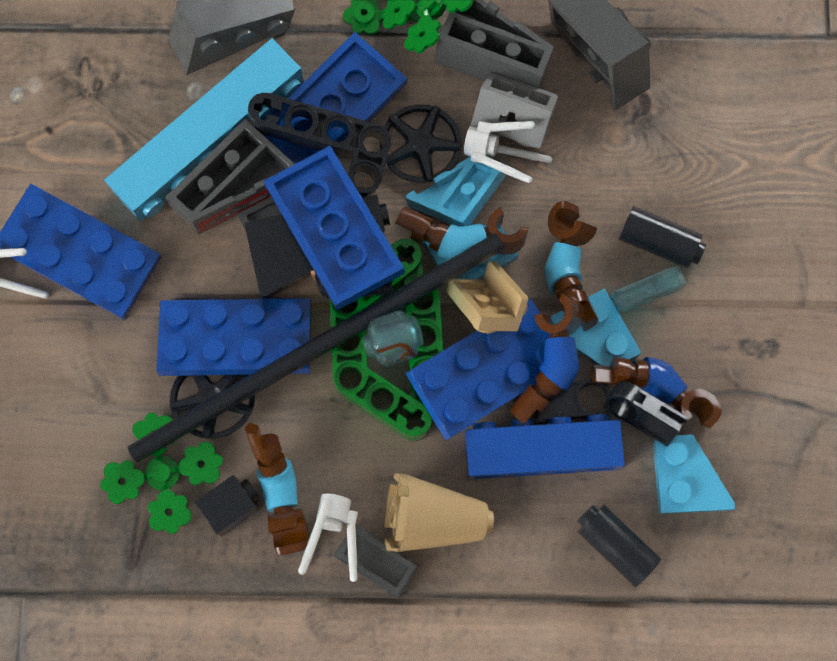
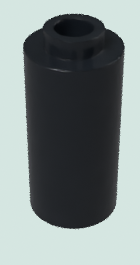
(662, 237)
(618, 544)

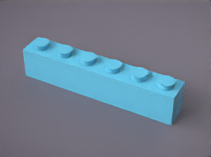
(190, 138)

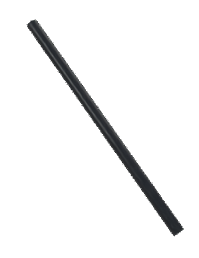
(315, 348)

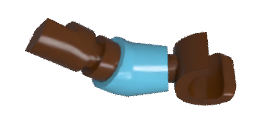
(456, 239)
(563, 262)
(279, 492)

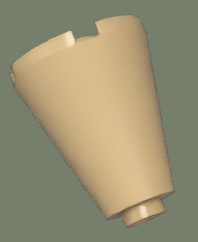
(432, 516)

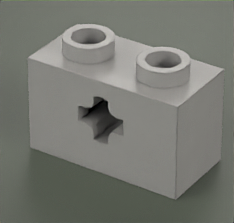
(502, 96)

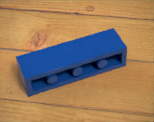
(543, 449)

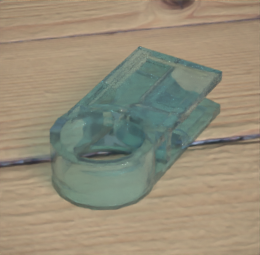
(648, 289)

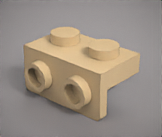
(492, 302)

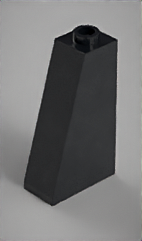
(278, 256)

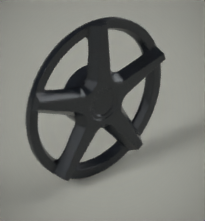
(421, 142)
(207, 390)

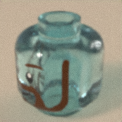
(393, 338)

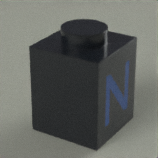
(228, 504)

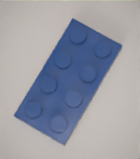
(349, 82)
(334, 227)
(78, 251)
(229, 335)
(479, 374)

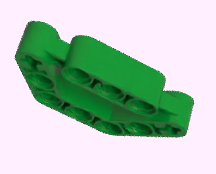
(357, 359)

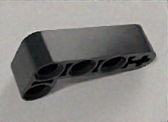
(317, 137)

